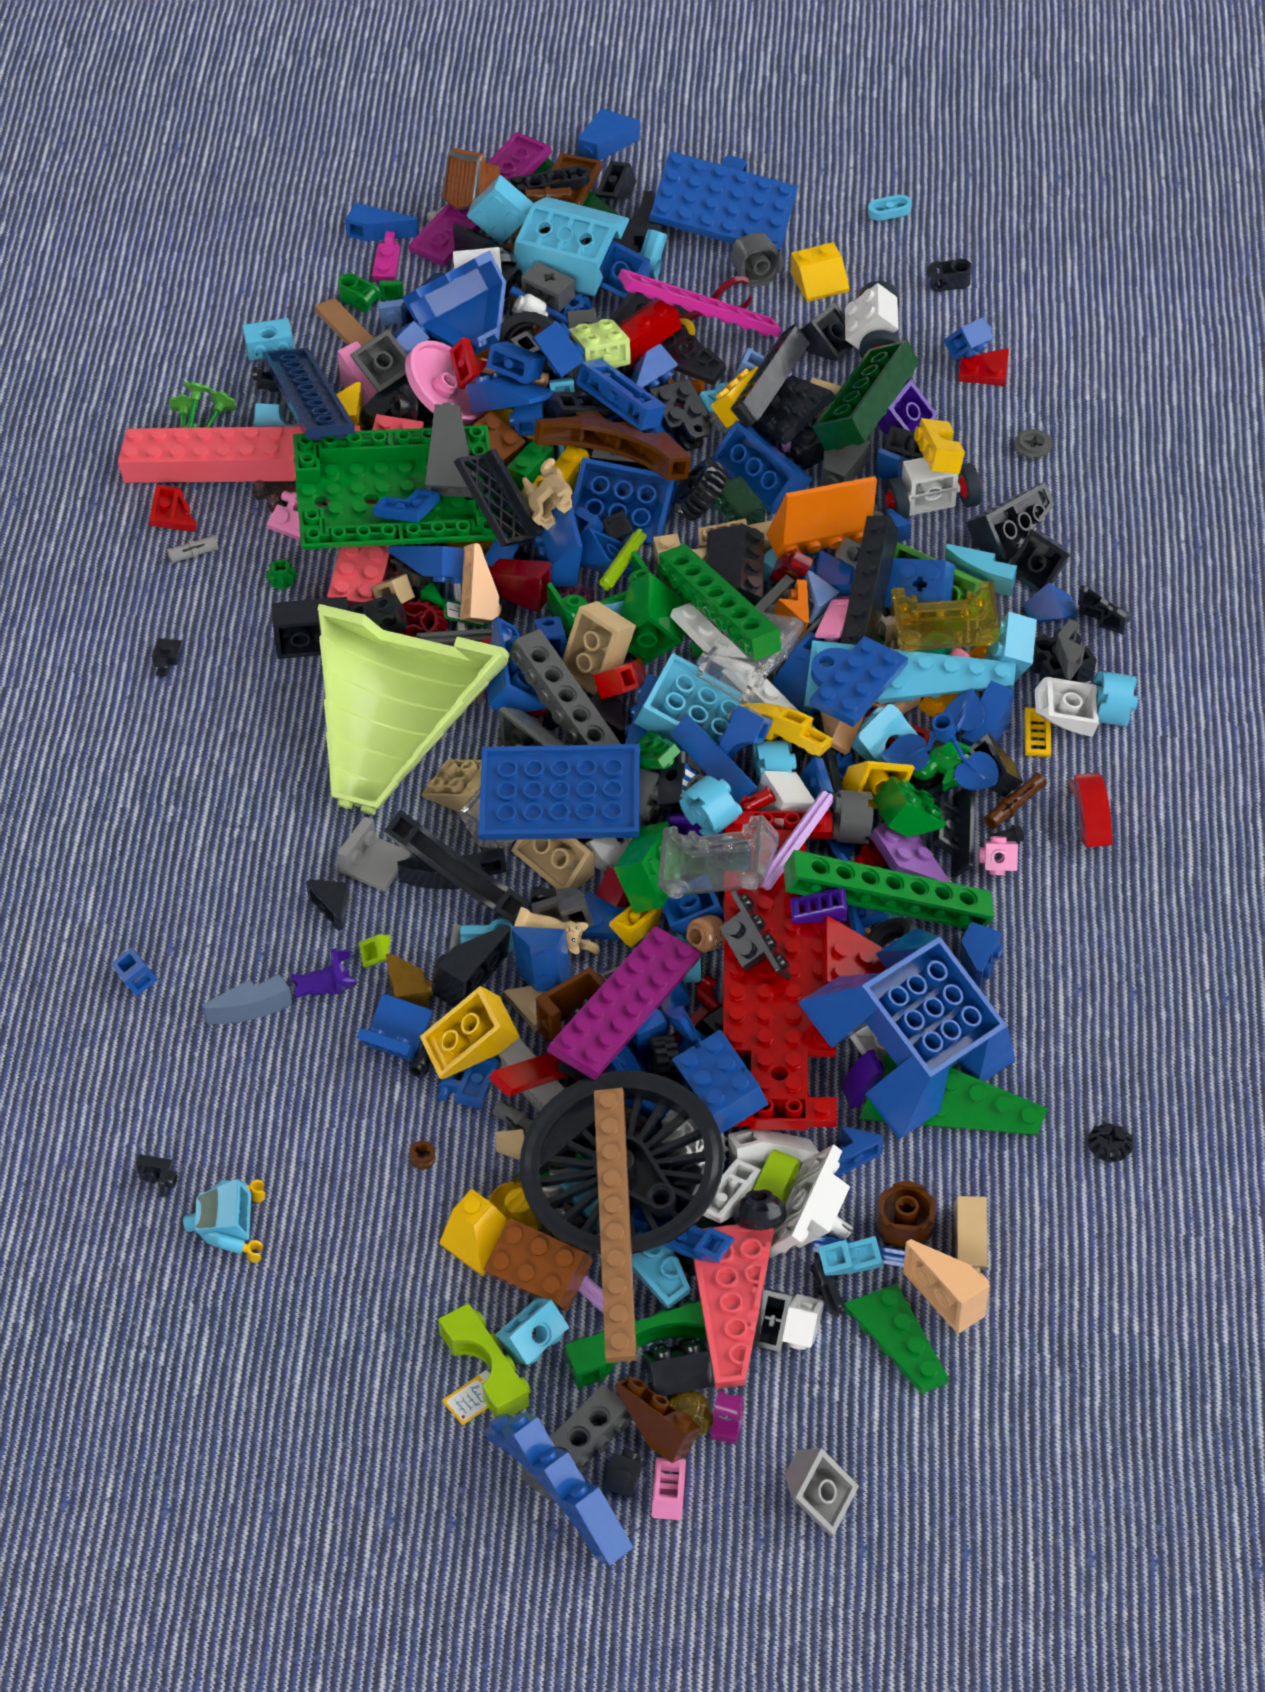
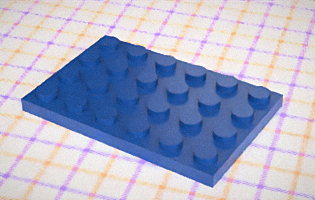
(721, 200)
(560, 792)

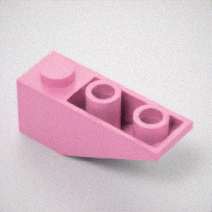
(833, 620)

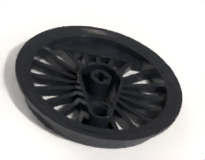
(572, 1117)

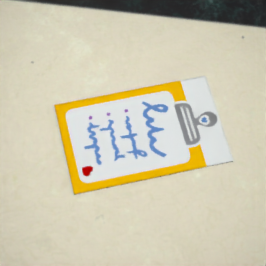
(468, 1400)

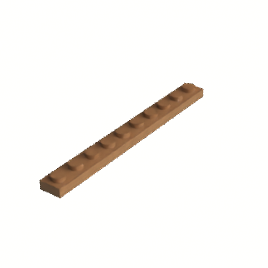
(615, 1226)

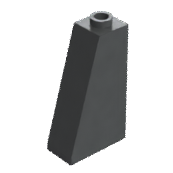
(447, 445)

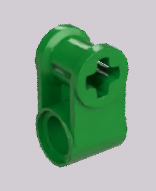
(356, 292)

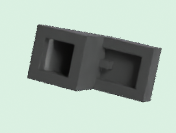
(1067, 651)

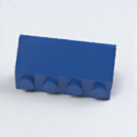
(760, 464)
(561, 547)

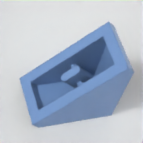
(819, 595)

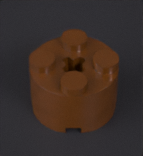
(905, 1214)

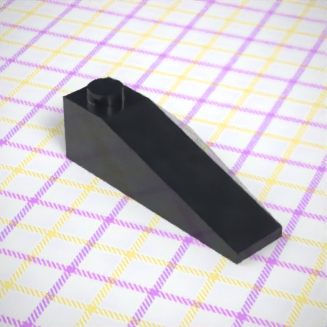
(1007, 524)

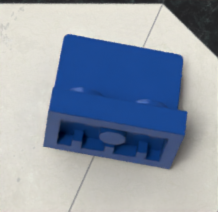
(396, 1027)

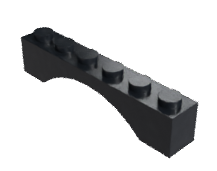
(455, 867)

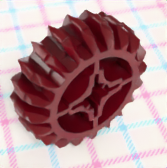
(423, 616)

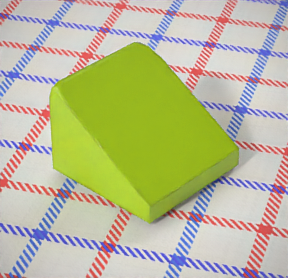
(374, 949)

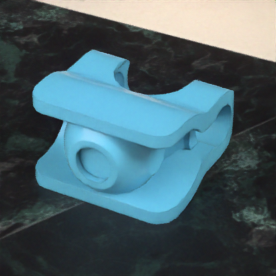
(877, 729)

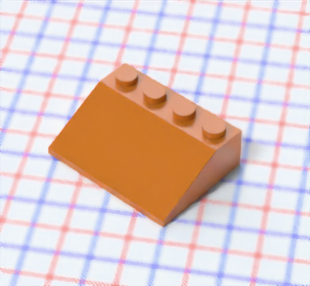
(822, 516)

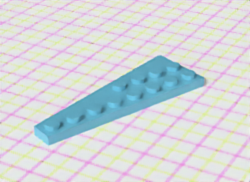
(929, 675)

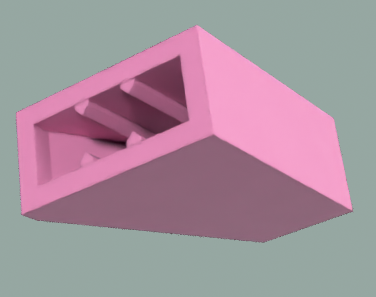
(351, 372)

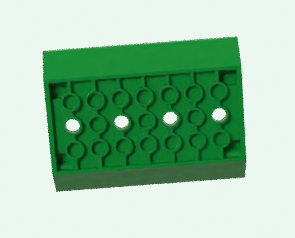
(368, 468)

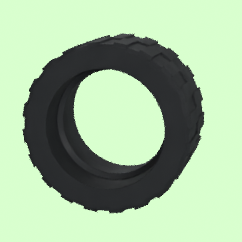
(519, 322)

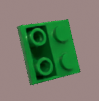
(908, 809)

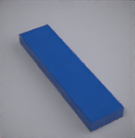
(712, 758)

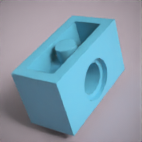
(267, 336)
(517, 1334)

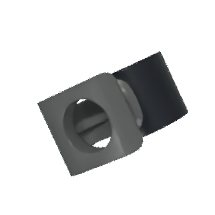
(848, 551)

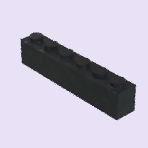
(870, 580)

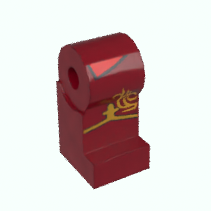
(793, 564)

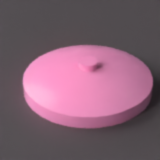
(434, 379)

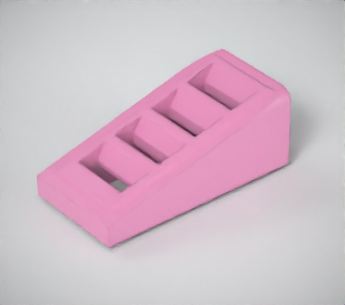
(671, 1505)

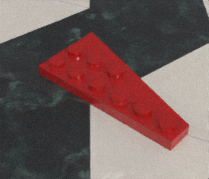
(847, 952)

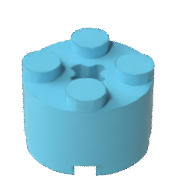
(1115, 697)
(773, 756)
(710, 805)

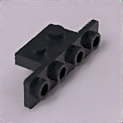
(958, 833)
(749, 939)

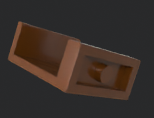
(560, 1001)

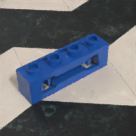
(620, 394)

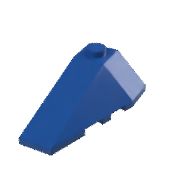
(509, 685)

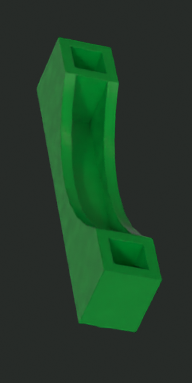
(587, 1355)

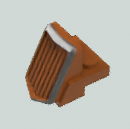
(466, 177)

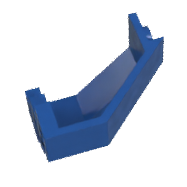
(462, 304)

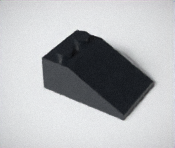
(470, 965)

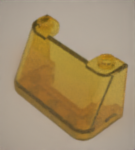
(945, 622)

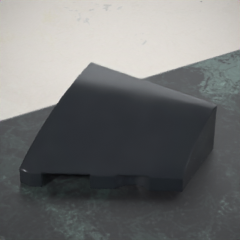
(1095, 606)

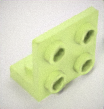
(603, 341)

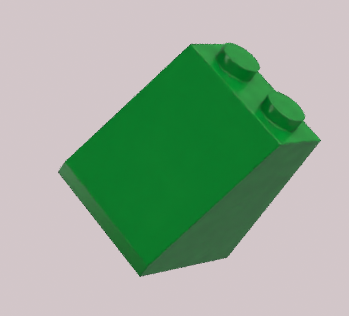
(649, 608)

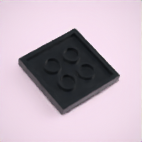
(792, 409)

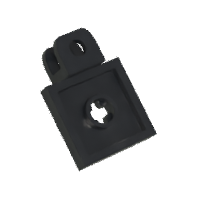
(686, 420)

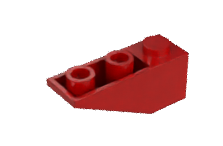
(620, 678)

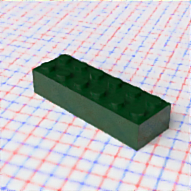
(866, 395)

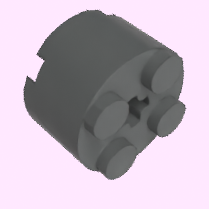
(756, 258)
(852, 816)

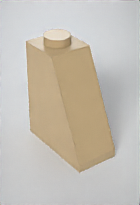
(971, 1230)

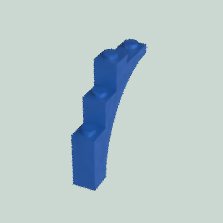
(556, 1471)

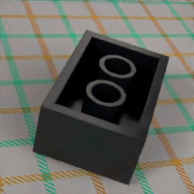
(298, 626)

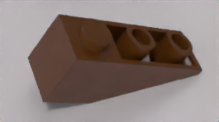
(660, 1423)

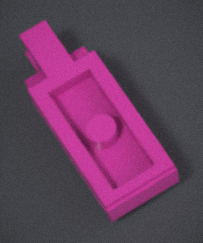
(386, 259)

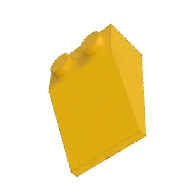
(469, 1033)

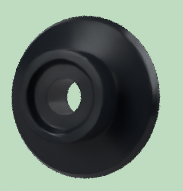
(404, 403)

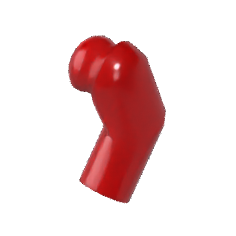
(705, 993)

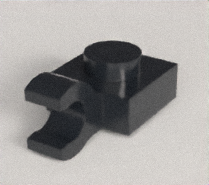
(166, 653)

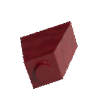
(522, 581)

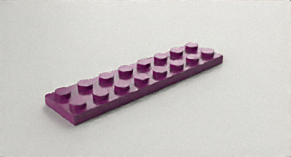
(516, 158)
(624, 1003)

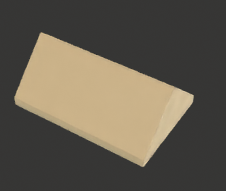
(559, 861)

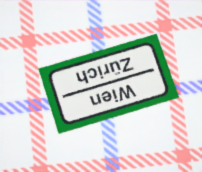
(452, 611)

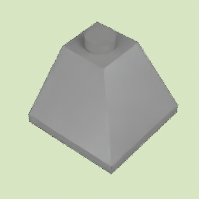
(820, 1487)

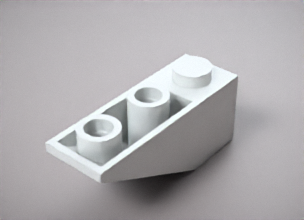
(756, 1145)

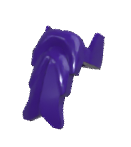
(330, 980)

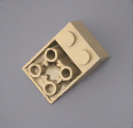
(454, 783)

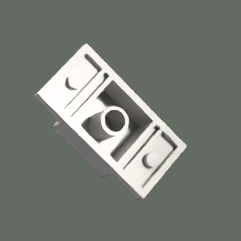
(813, 1204)

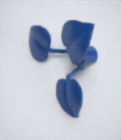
(962, 713)

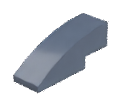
(248, 1002)

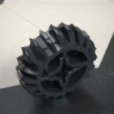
(700, 489)

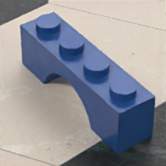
(744, 729)

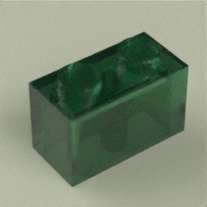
(740, 502)

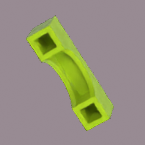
(466, 1335)

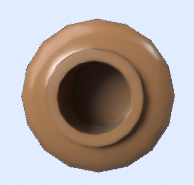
(705, 933)

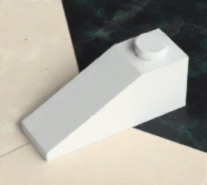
(735, 1183)

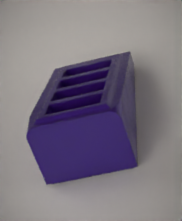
(829, 898)

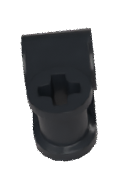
(951, 276)

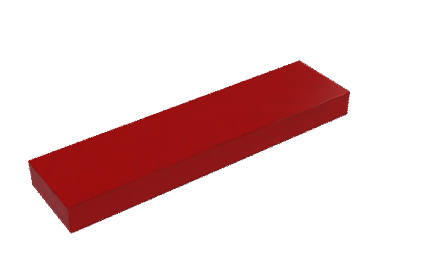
(527, 1074)

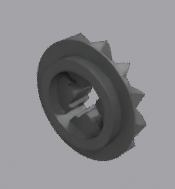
(1026, 439)

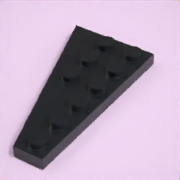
(684, 348)

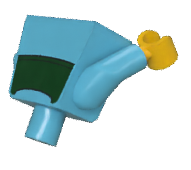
(224, 1216)

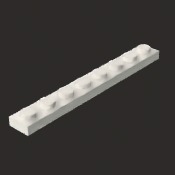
(707, 635)

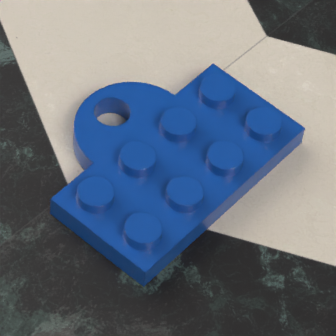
(854, 678)

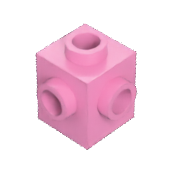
(1006, 862)

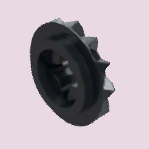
(1121, 1146)

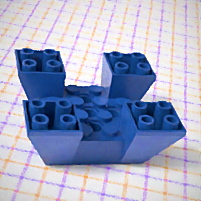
(925, 1019)

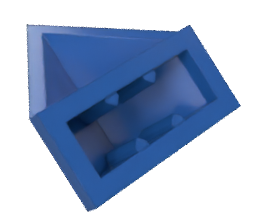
(1050, 605)

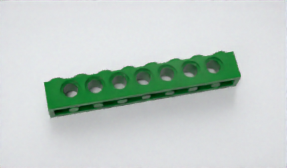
(720, 602)
(889, 890)

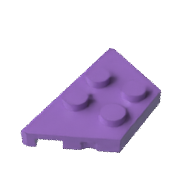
(906, 853)

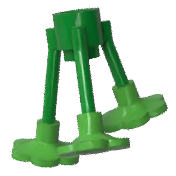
(185, 404)

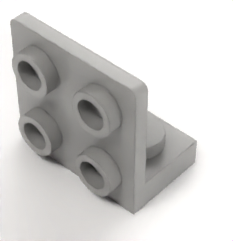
(369, 857)

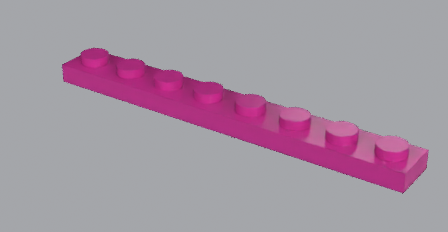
(693, 301)

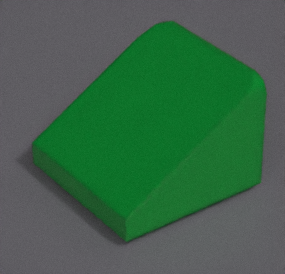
(391, 290)
(431, 594)

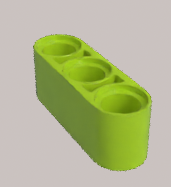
(778, 1174)

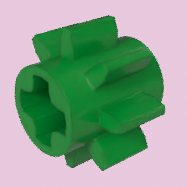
(281, 574)

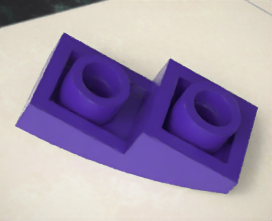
(862, 1077)

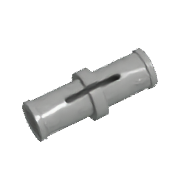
(192, 549)

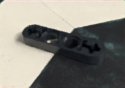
(578, 176)

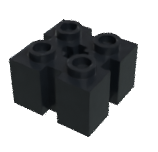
(1047, 664)

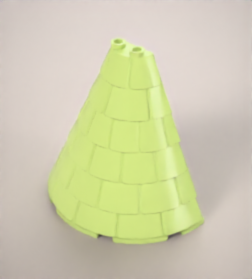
(391, 700)

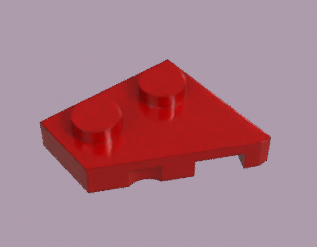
(171, 510)

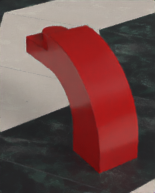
(1093, 809)

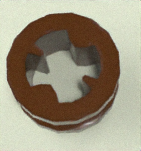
(419, 1147)

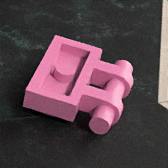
(286, 519)

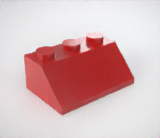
(650, 327)

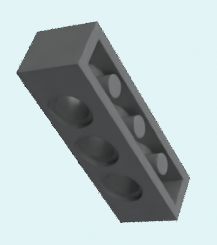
(599, 1407)

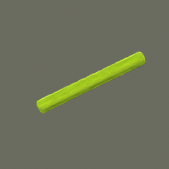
(622, 560)

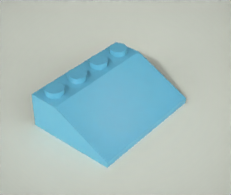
(680, 694)

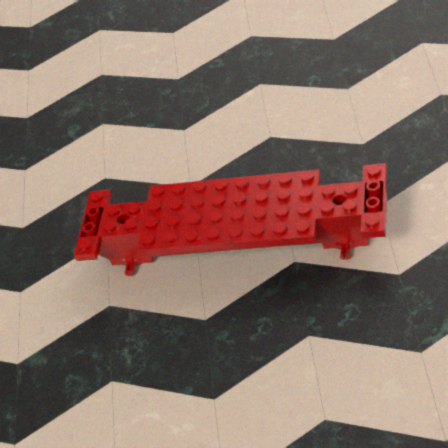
(763, 1007)

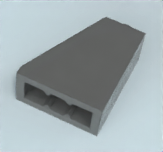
(845, 463)

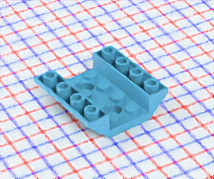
(562, 245)

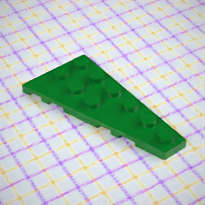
(974, 1106)

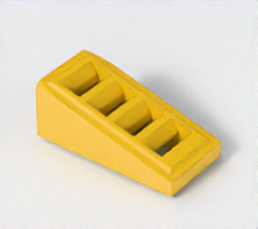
(1031, 715)

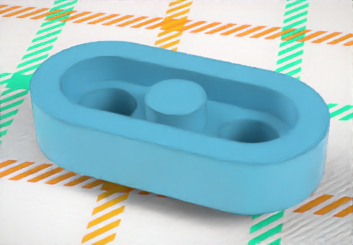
(889, 207)

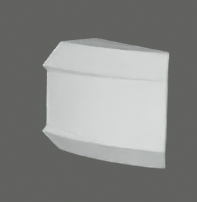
(1068, 704)

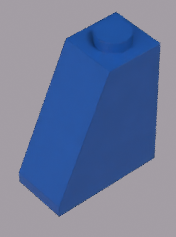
(607, 134)
(998, 707)

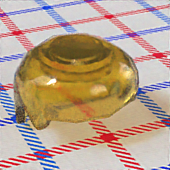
(696, 1406)

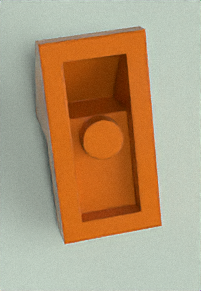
(796, 604)

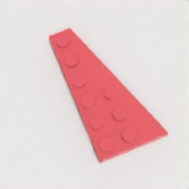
(731, 1301)

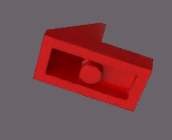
(465, 363)

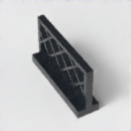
(503, 489)

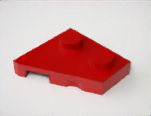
(985, 368)

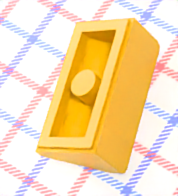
(634, 926)

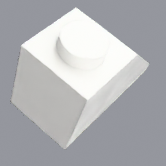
(803, 1321)

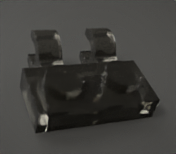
(273, 491)
(414, 577)

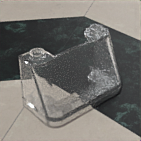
(737, 672)
(717, 861)

